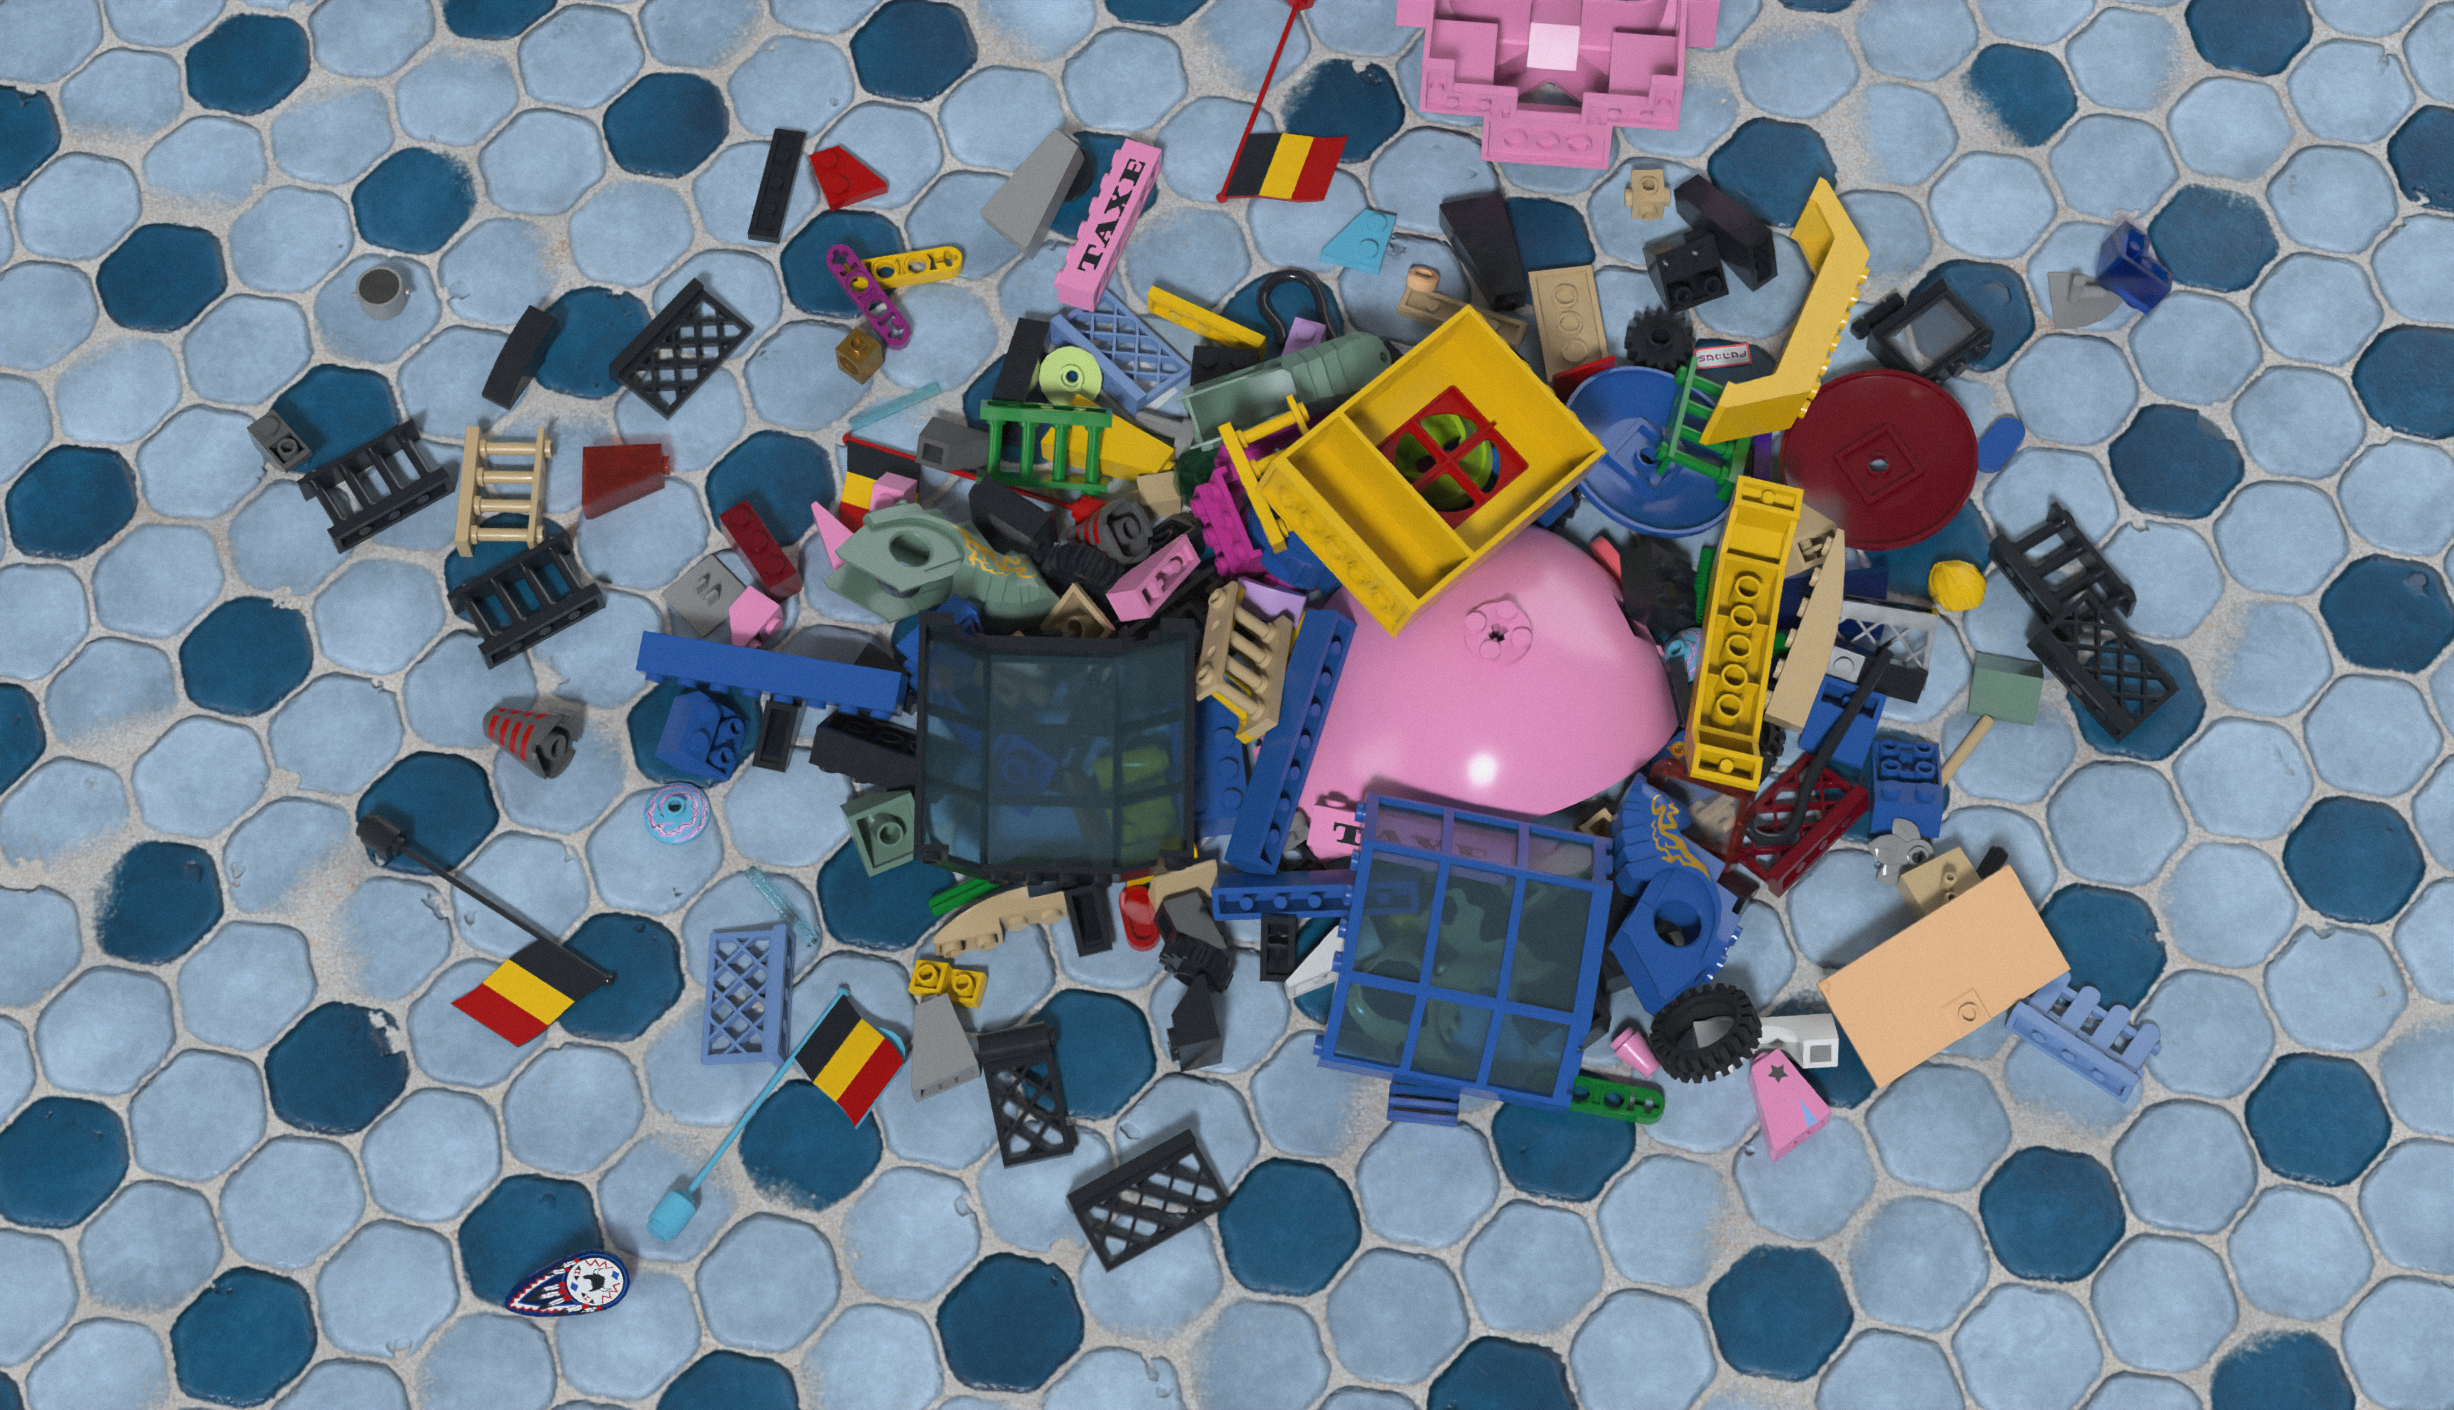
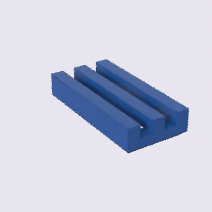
(1422, 1092)

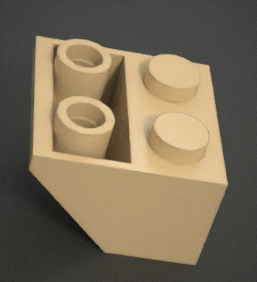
(1809, 541)

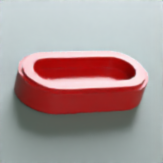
(1137, 918)

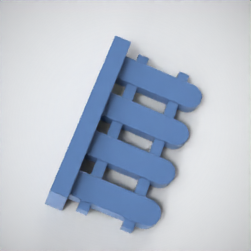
(2075, 1049)

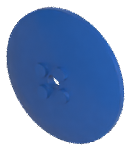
(1630, 417)

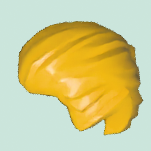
(1956, 585)

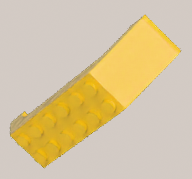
(1838, 263)
(1740, 634)

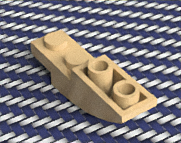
(984, 922)

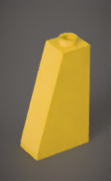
(1123, 449)

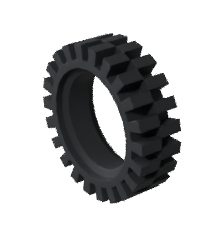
(1716, 1056)

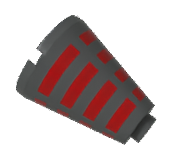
(1118, 530)
(533, 738)

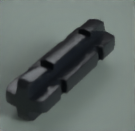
(1877, 314)

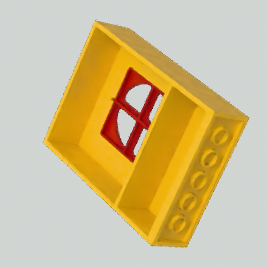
(1373, 525)

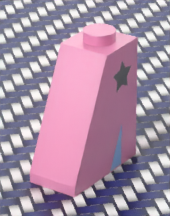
(1784, 1103)

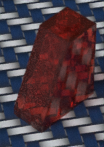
(621, 475)

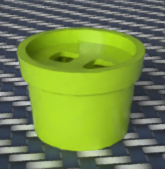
(1445, 491)

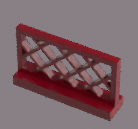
(1819, 835)

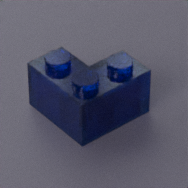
(2130, 271)

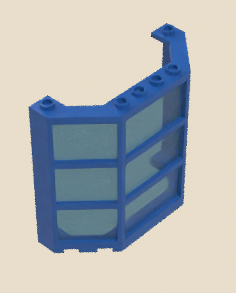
(1468, 953)

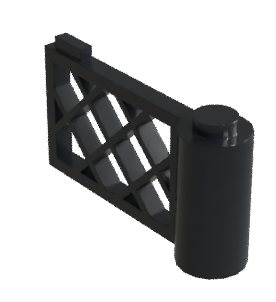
(1019, 1049)

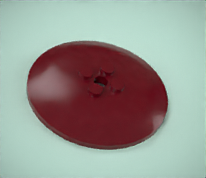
(1888, 419)

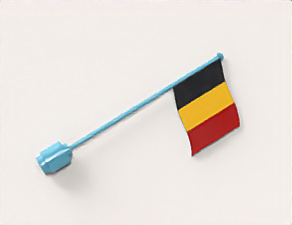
(840, 1058)

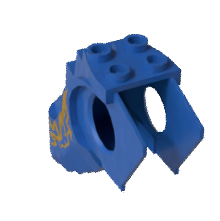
(1671, 883)

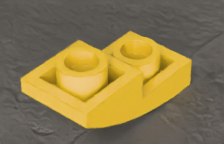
(937, 978)

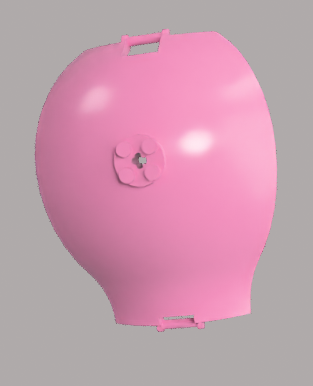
(1498, 695)

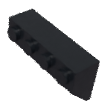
(866, 751)

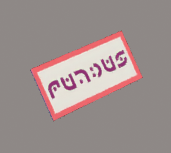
(1723, 356)

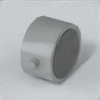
(381, 293)

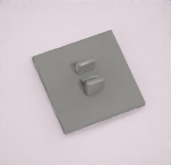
(704, 595)

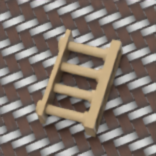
(475, 476)
(1269, 660)

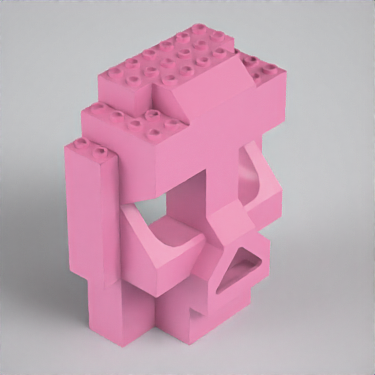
(1605, 54)

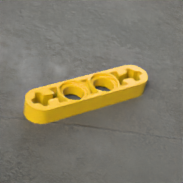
(901, 263)

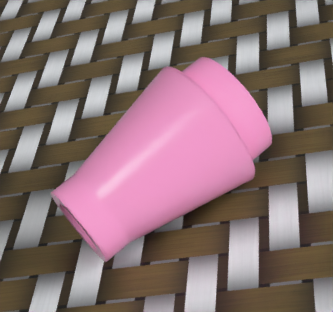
(1635, 1052)

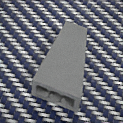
(1034, 193)

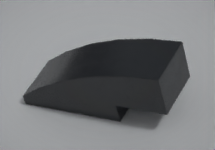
(520, 357)
(778, 734)
(1087, 919)

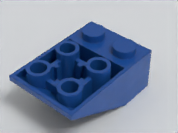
(1904, 786)

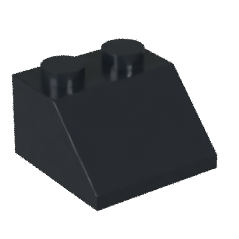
(1194, 1029)

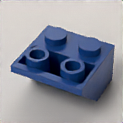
(1826, 711)
(702, 737)

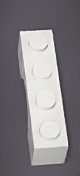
(1803, 1038)

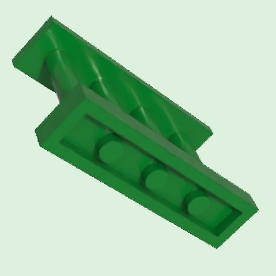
(1062, 419)
(1733, 451)

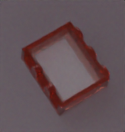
(1717, 810)

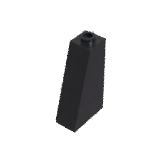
(1740, 237)
(1486, 247)
(1021, 370)

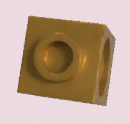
(859, 356)

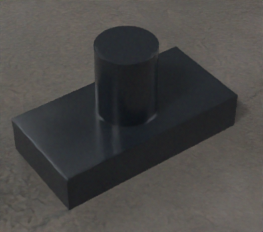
(1680, 691)

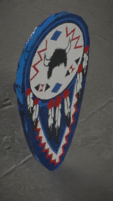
(571, 1286)

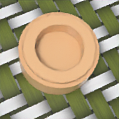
(1422, 279)

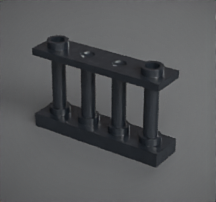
(388, 511)
(2028, 579)
(539, 627)

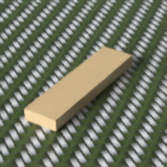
(1436, 309)

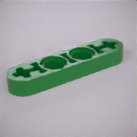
(1600, 1088)

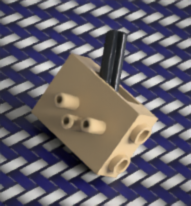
(1945, 878)

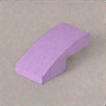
(1271, 602)

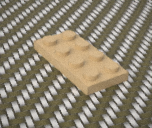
(1567, 318)

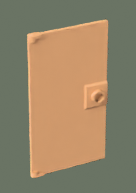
(1943, 976)

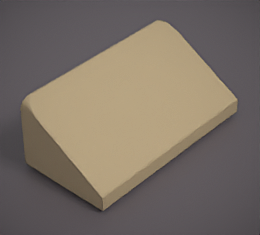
(1179, 883)

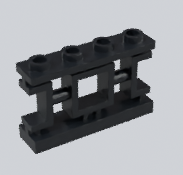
(1179, 606)

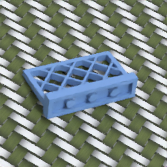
(1118, 382)
(776, 990)

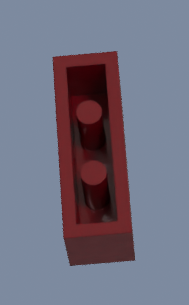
(759, 552)

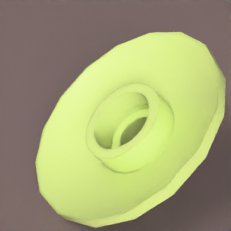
(1055, 379)

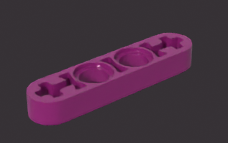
(865, 299)

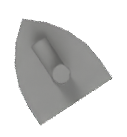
(2079, 300)

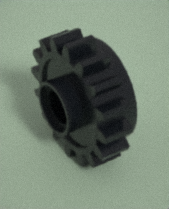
(1662, 329)
(1195, 957)

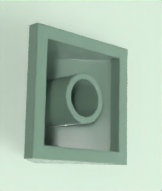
(2005, 689)

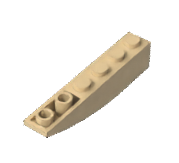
(1811, 644)

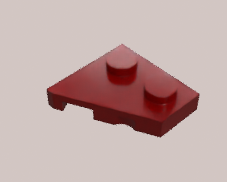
(844, 178)

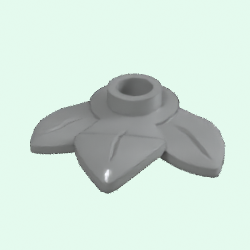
(1897, 849)

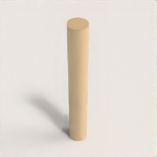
(1965, 749)

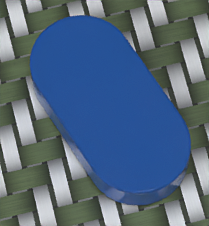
(2000, 444)

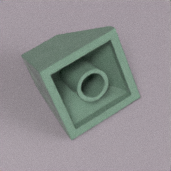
(881, 829)

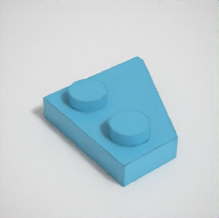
(1362, 242)

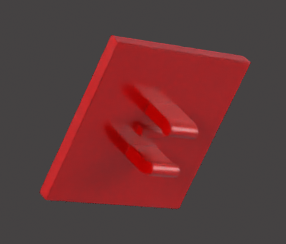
(1567, 381)

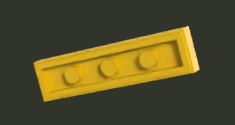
(1204, 322)

